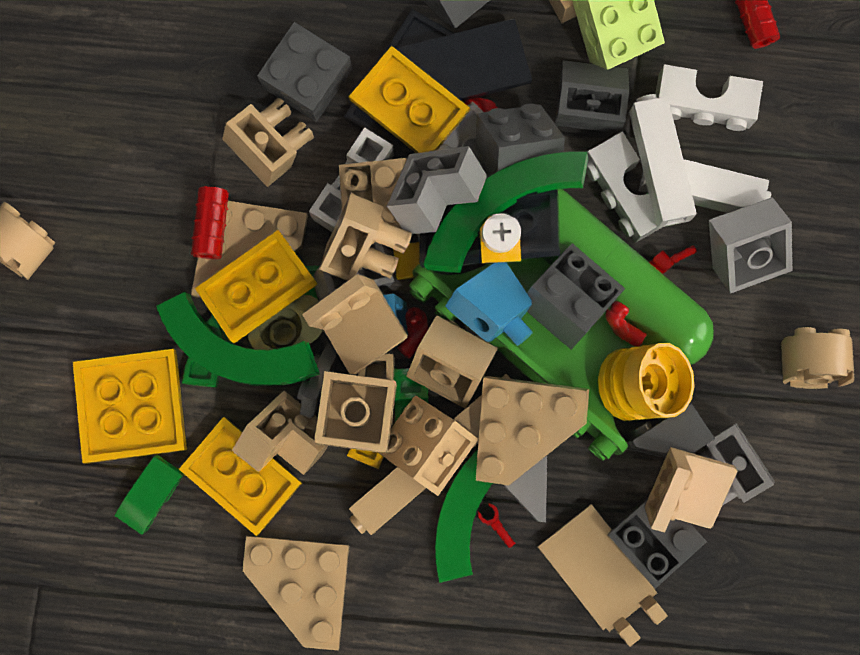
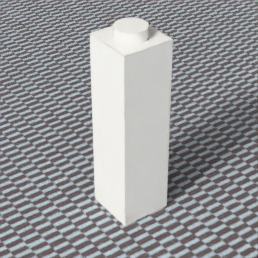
(662, 161)
(721, 188)

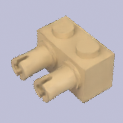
(260, 145)
(352, 237)

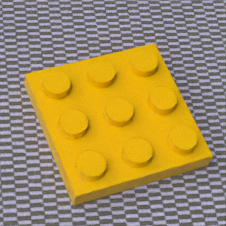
(129, 406)

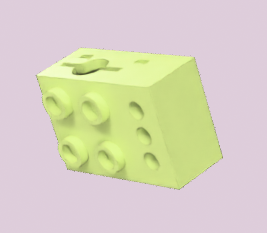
(618, 29)

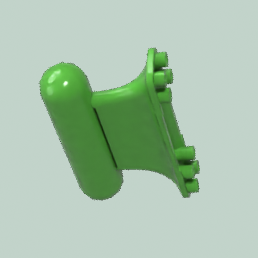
(653, 305)

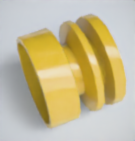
(646, 382)

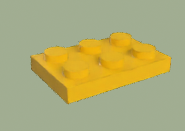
(409, 102)
(256, 286)
(236, 485)

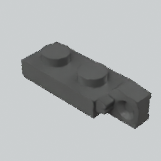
(311, 390)

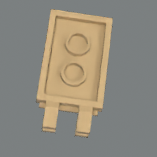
(601, 574)

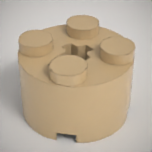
(22, 243)
(817, 359)

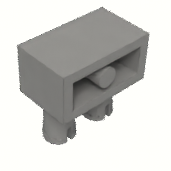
(734, 448)

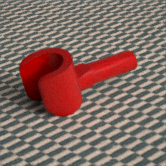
(663, 262)
(497, 526)

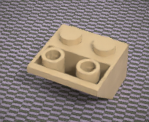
(373, 182)

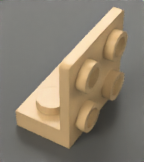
(357, 323)
(428, 445)
(689, 490)

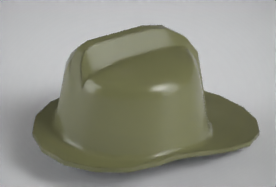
(286, 327)

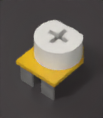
(500, 239)

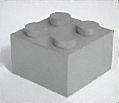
(751, 245)

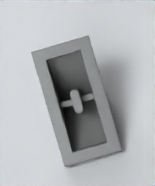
(531, 490)

